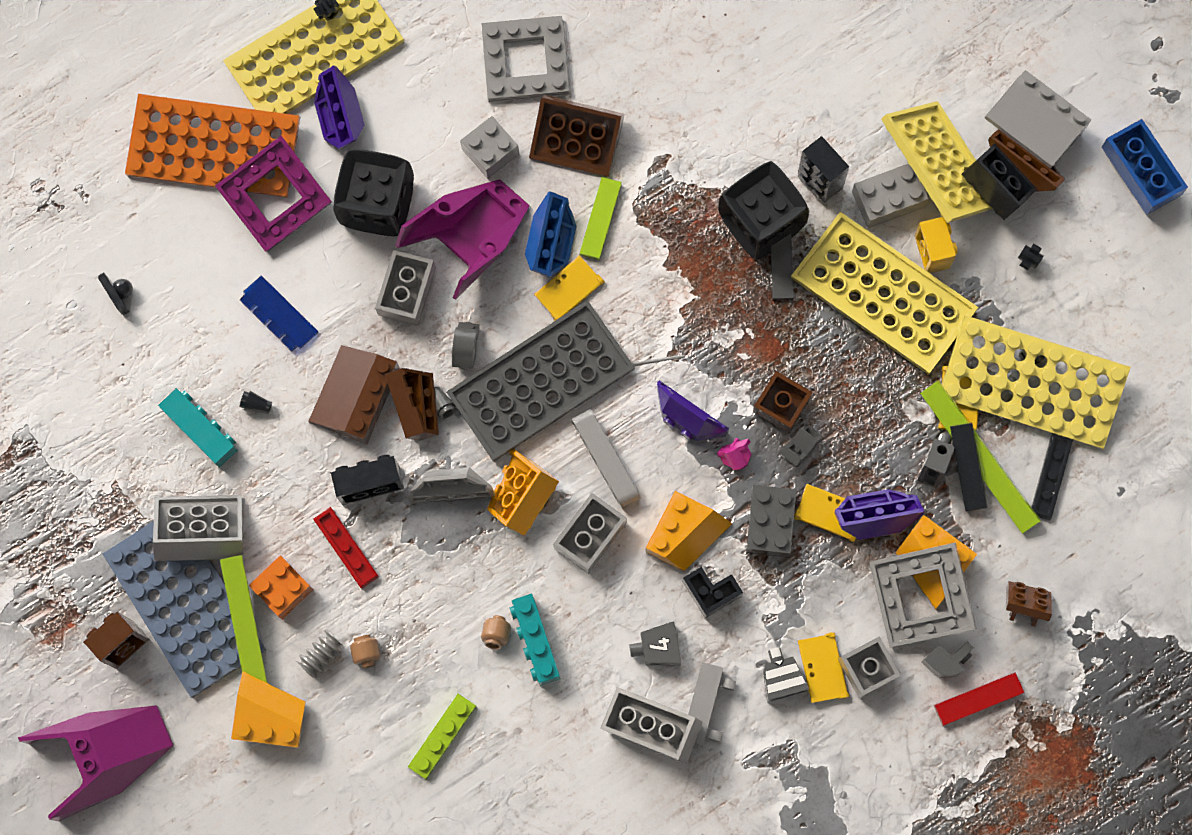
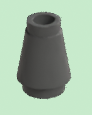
(444, 405)

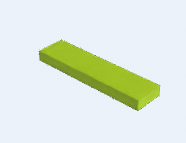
(600, 218)

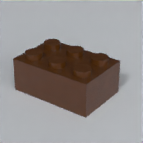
(115, 640)

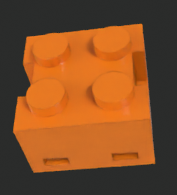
(281, 587)

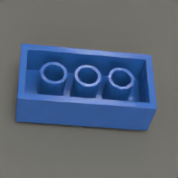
(1144, 166)

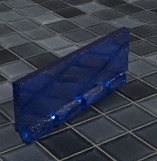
(283, 316)

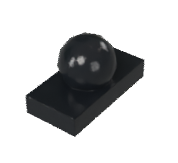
(117, 291)

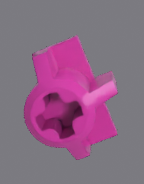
(735, 454)

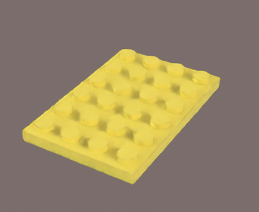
(937, 158)

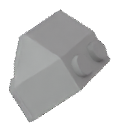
(449, 485)

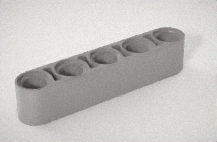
(606, 459)

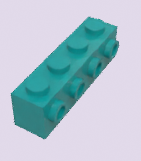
(537, 644)

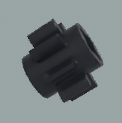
(326, 9)
(1030, 256)

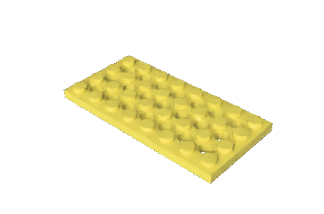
(310, 64)
(894, 262)
(1054, 353)

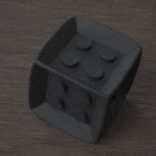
(373, 192)
(763, 209)

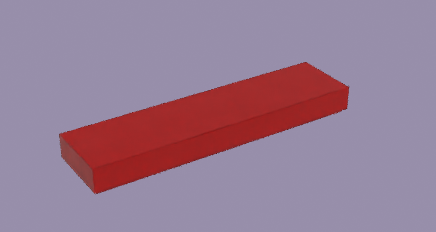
(346, 548)
(979, 699)

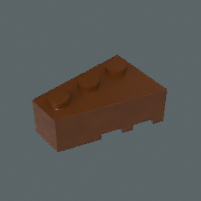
(415, 402)

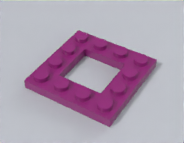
(271, 233)

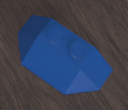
(551, 235)

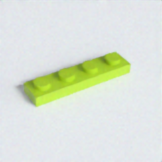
(442, 736)

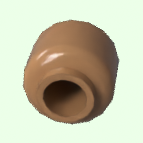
(496, 632)
(365, 651)

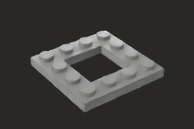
(544, 28)
(947, 561)

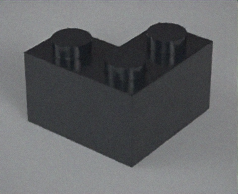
(711, 597)

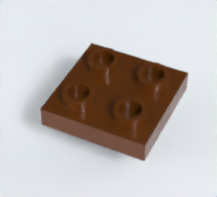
(1028, 602)

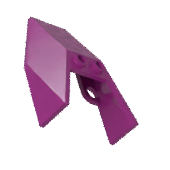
(471, 224)
(109, 751)

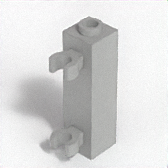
(704, 698)

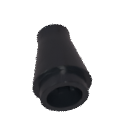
(252, 402)

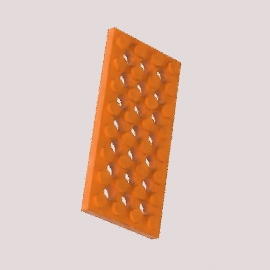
(208, 113)

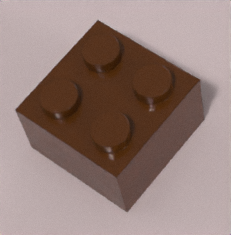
(782, 402)

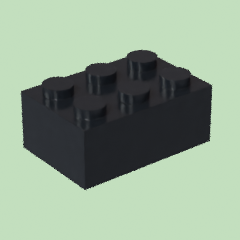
(822, 169)
(999, 181)
(367, 479)

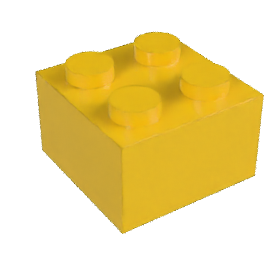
(935, 245)

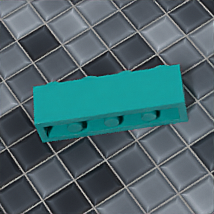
(198, 427)

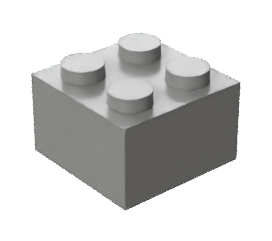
(489, 147)
(869, 667)

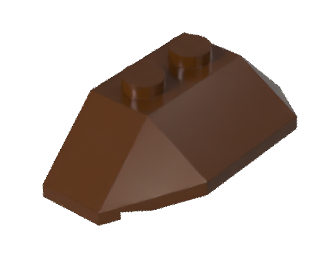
(1037, 172)

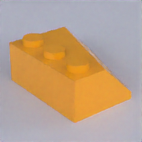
(521, 493)
(685, 531)
(929, 535)
(267, 714)

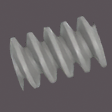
(320, 654)

